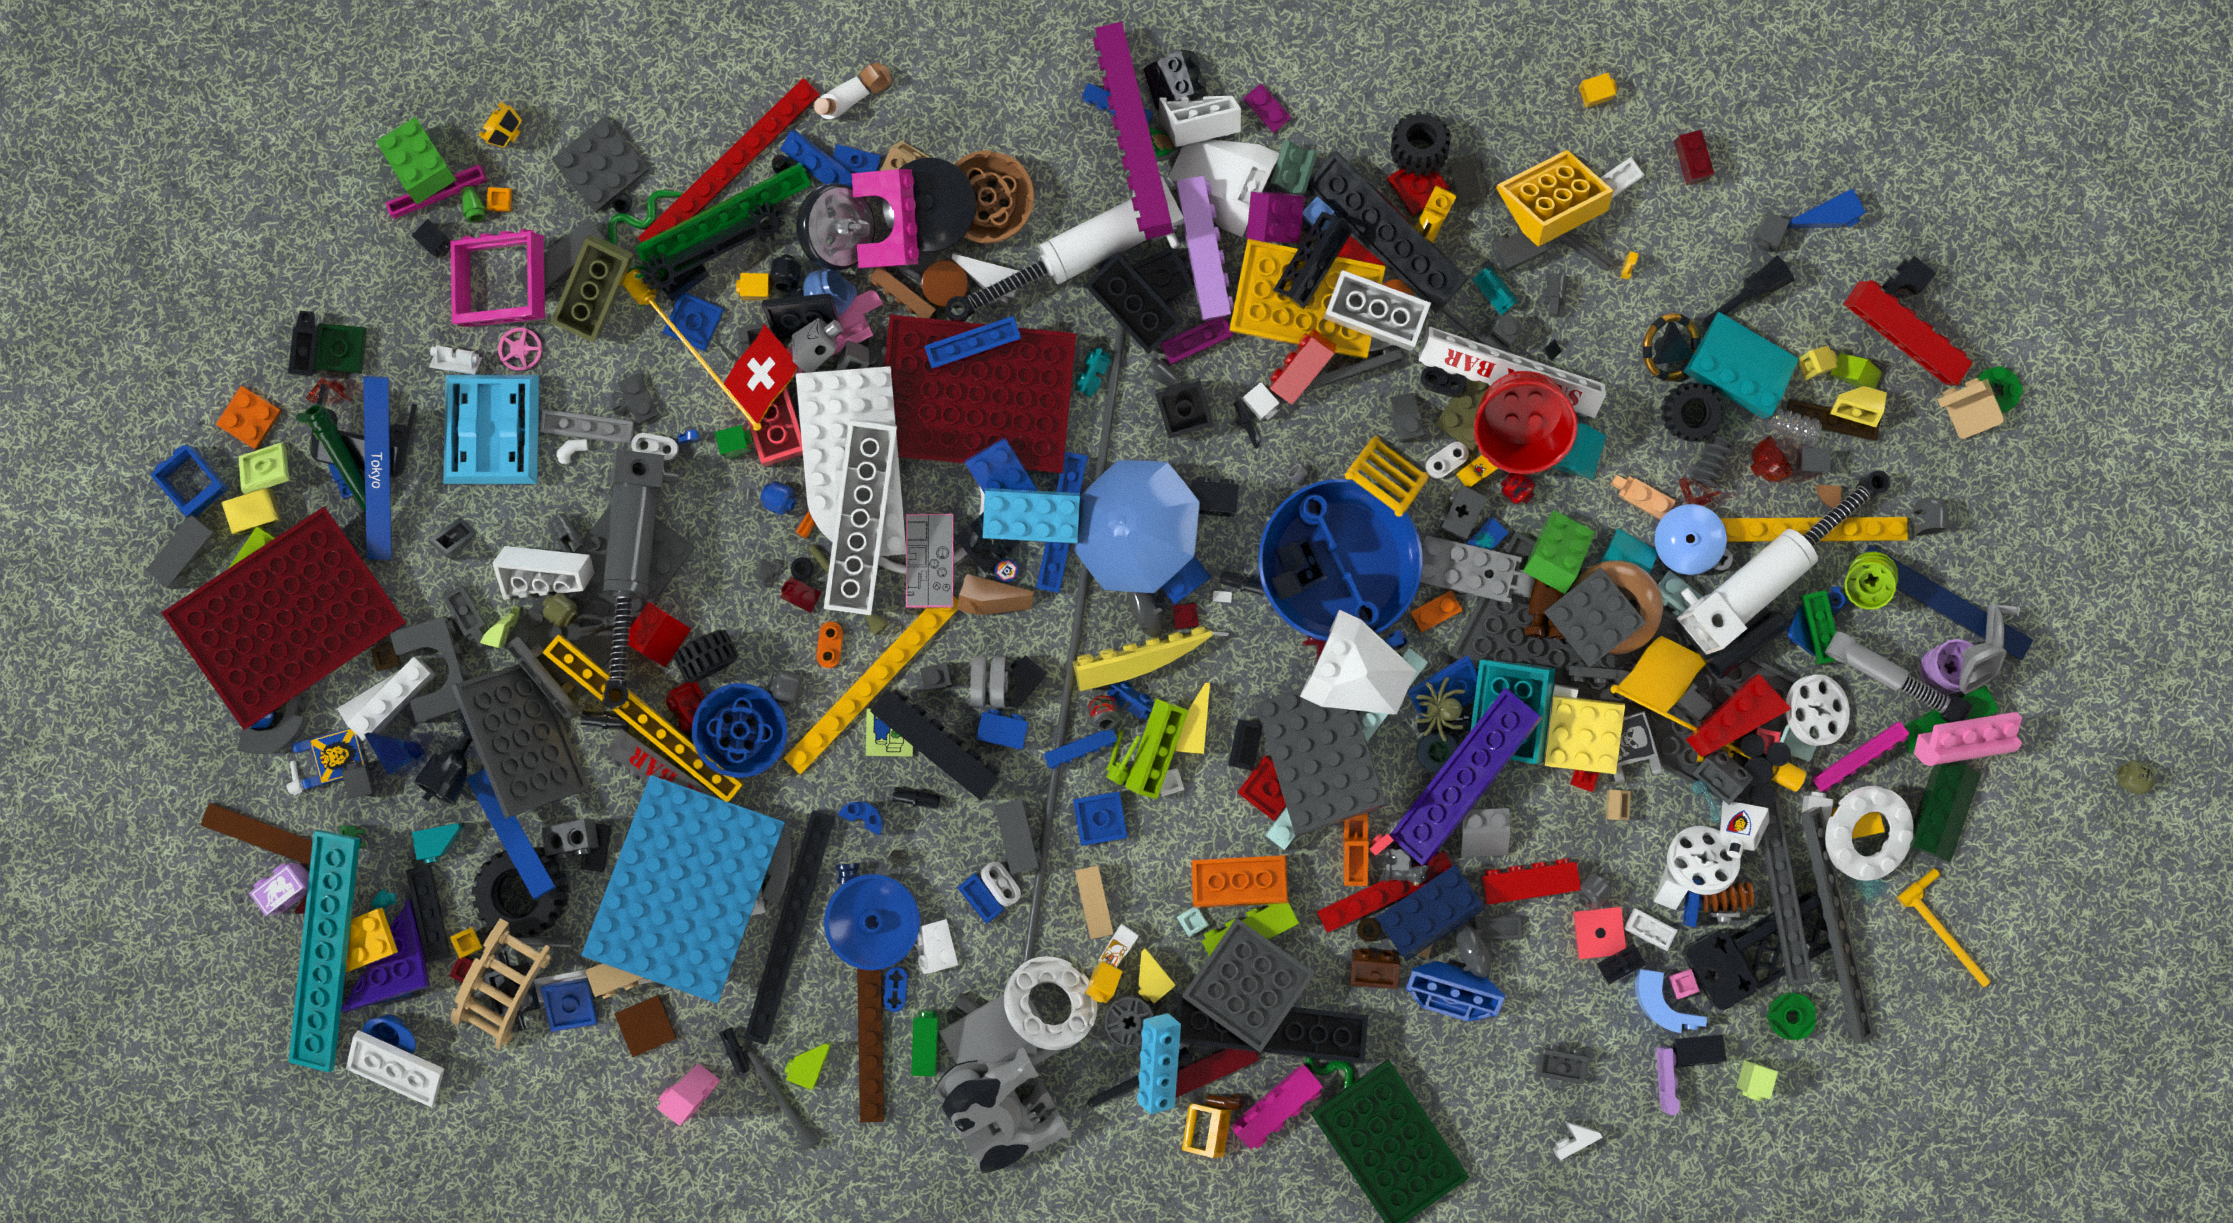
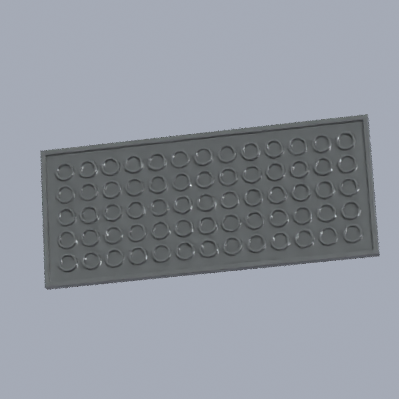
(1497, 634)

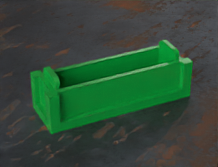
(1820, 623)

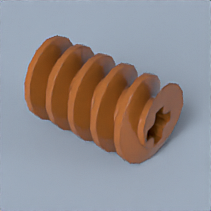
(1733, 896)

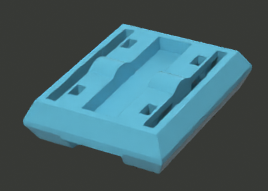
(490, 429)

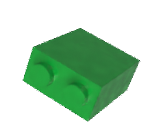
(925, 1044)

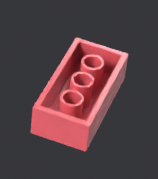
(779, 432)

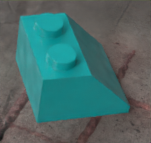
(1584, 454)
(1629, 549)

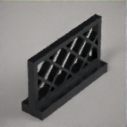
(1766, 926)

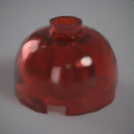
(1770, 461)

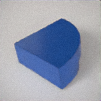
(690, 436)

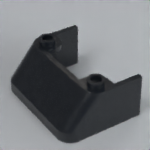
(400, 441)

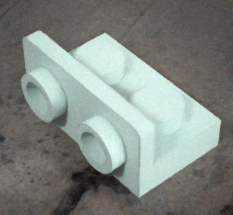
(1671, 589)

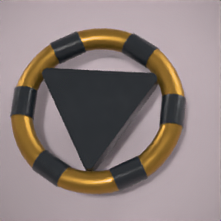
(1670, 346)

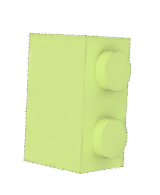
(1756, 1081)

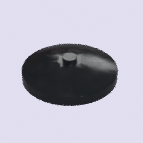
(942, 201)

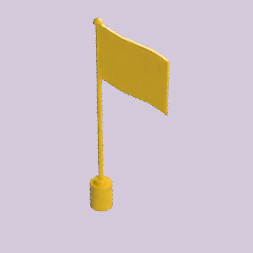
(1662, 680)

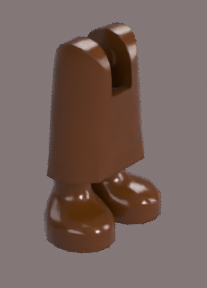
(1540, 600)

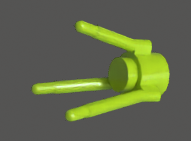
(1118, 772)

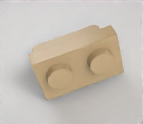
(1972, 408)

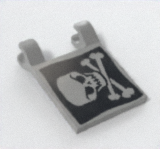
(1636, 745)

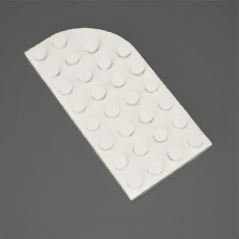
(825, 408)

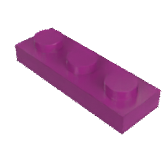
(1196, 340)

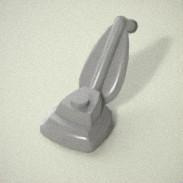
(1984, 660)

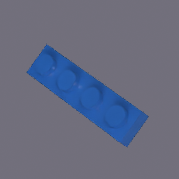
(815, 160)
(972, 342)

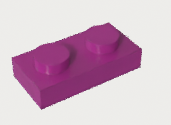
(1267, 108)

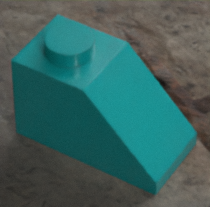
(435, 841)

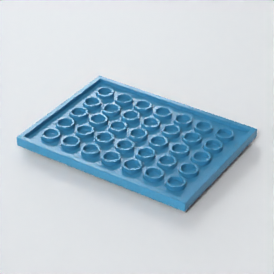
(683, 889)

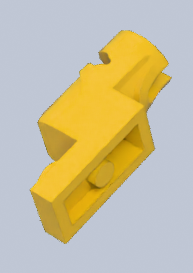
(1435, 212)

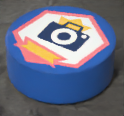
(1006, 570)

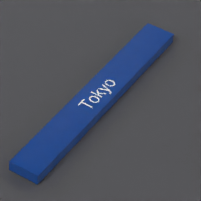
(377, 467)

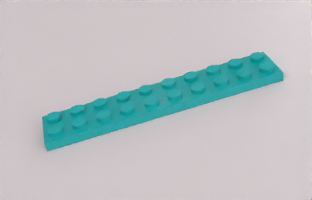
(324, 950)

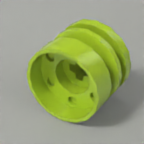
(1865, 591)

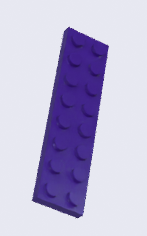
(1465, 776)

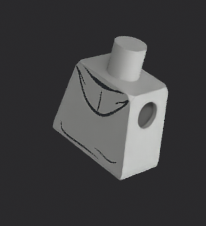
(815, 344)

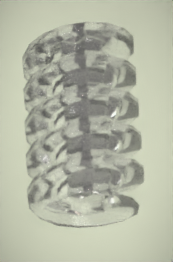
(1795, 426)

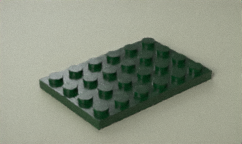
(1389, 1144)

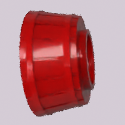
(1525, 423)

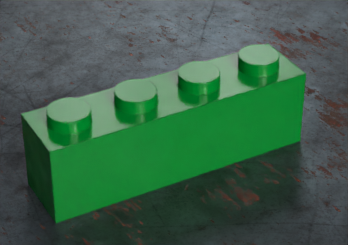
(1982, 704)

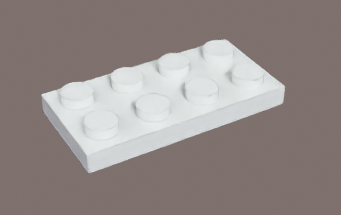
(394, 1068)

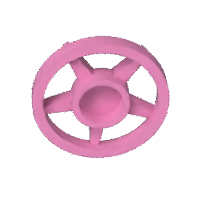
(520, 349)

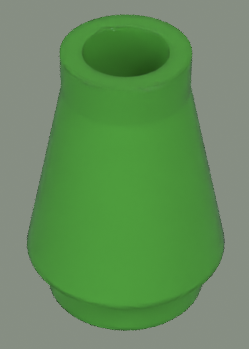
(472, 205)

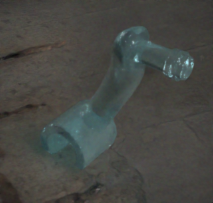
(1700, 788)

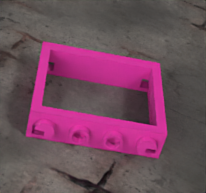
(461, 281)

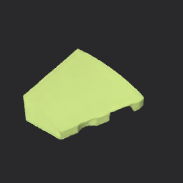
(497, 634)

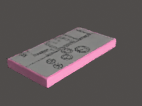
(929, 560)

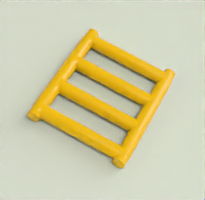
(1361, 464)

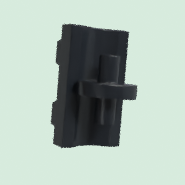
(1621, 964)

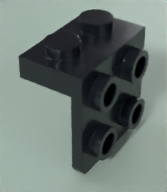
(1175, 77)

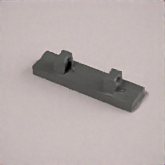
(528, 661)

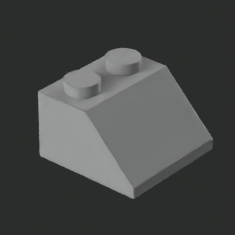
(1485, 832)

